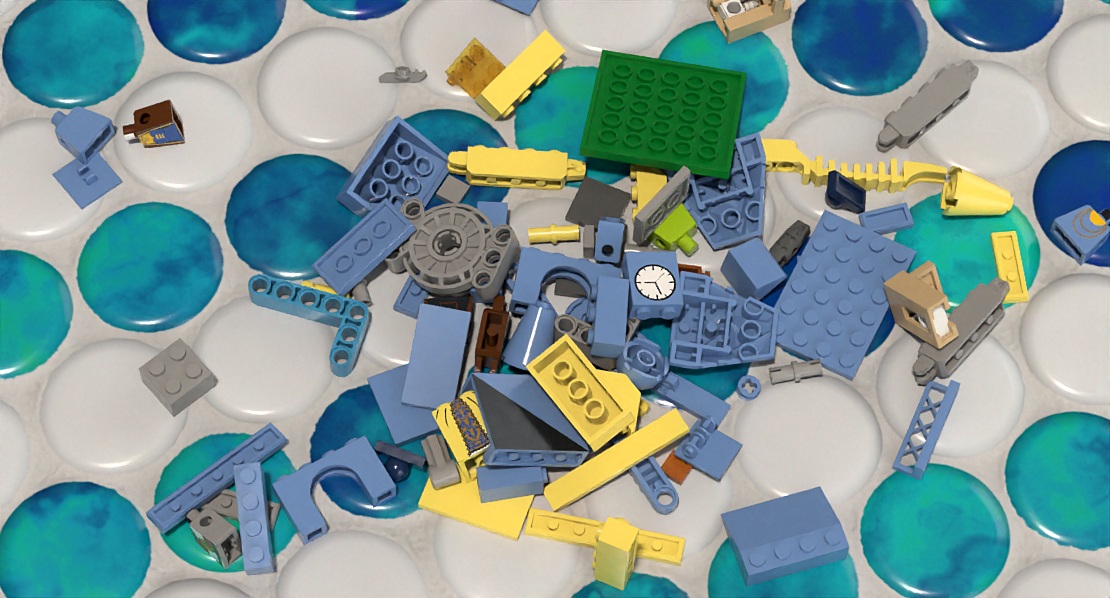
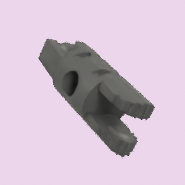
(789, 242)

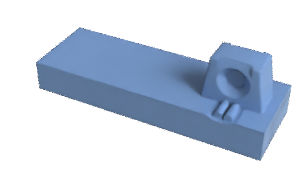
(691, 398)

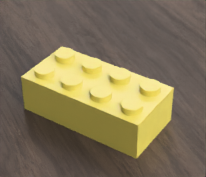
(580, 392)

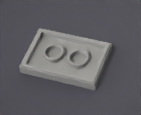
(661, 205)

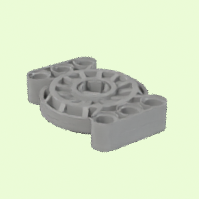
(461, 267)

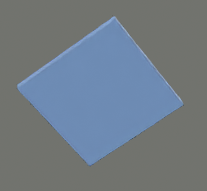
(88, 181)

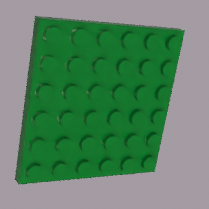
(663, 114)

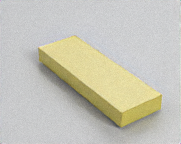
(1009, 265)

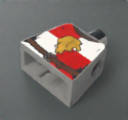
(215, 536)

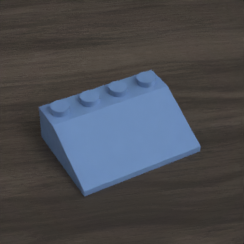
(395, 167)
(785, 536)

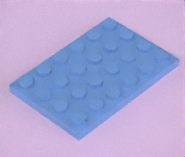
(838, 294)

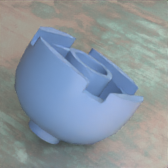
(642, 363)

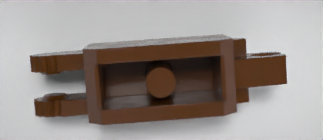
(492, 337)

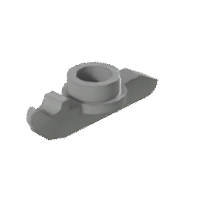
(402, 75)

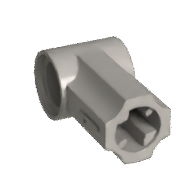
(440, 467)

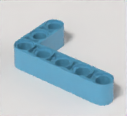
(319, 313)

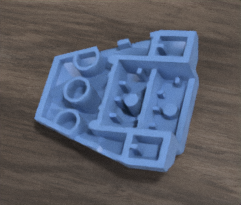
(731, 207)
(719, 326)

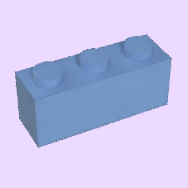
(608, 316)

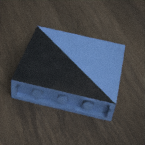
(524, 423)

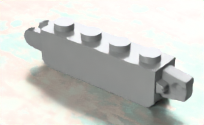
(927, 107)
(973, 321)

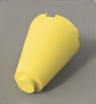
(973, 195)

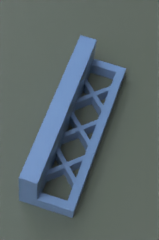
(935, 428)

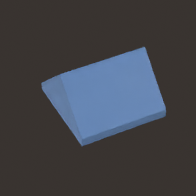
(752, 269)

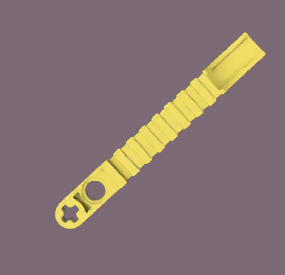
(785, 157)

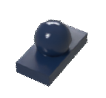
(845, 192)
(399, 460)

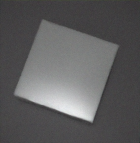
(452, 190)
(588, 242)

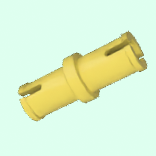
(553, 233)

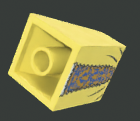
(464, 432)

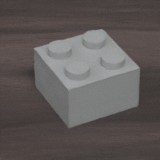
(177, 377)

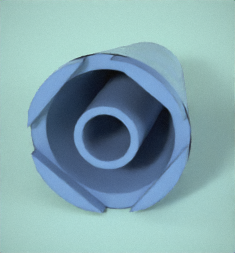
(531, 336)

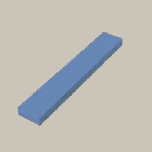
(215, 478)

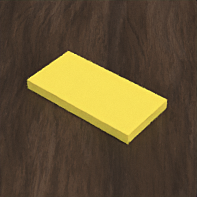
(463, 503)

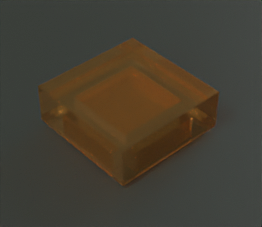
(676, 468)

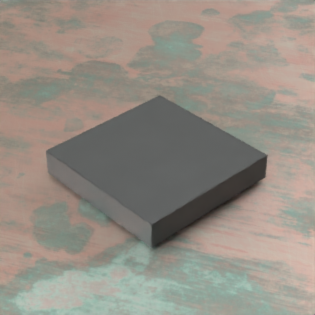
(596, 200)

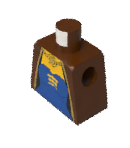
(156, 126)

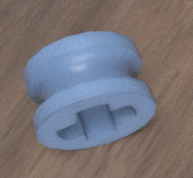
(743, 393)

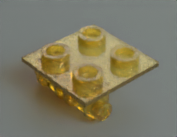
(474, 69)

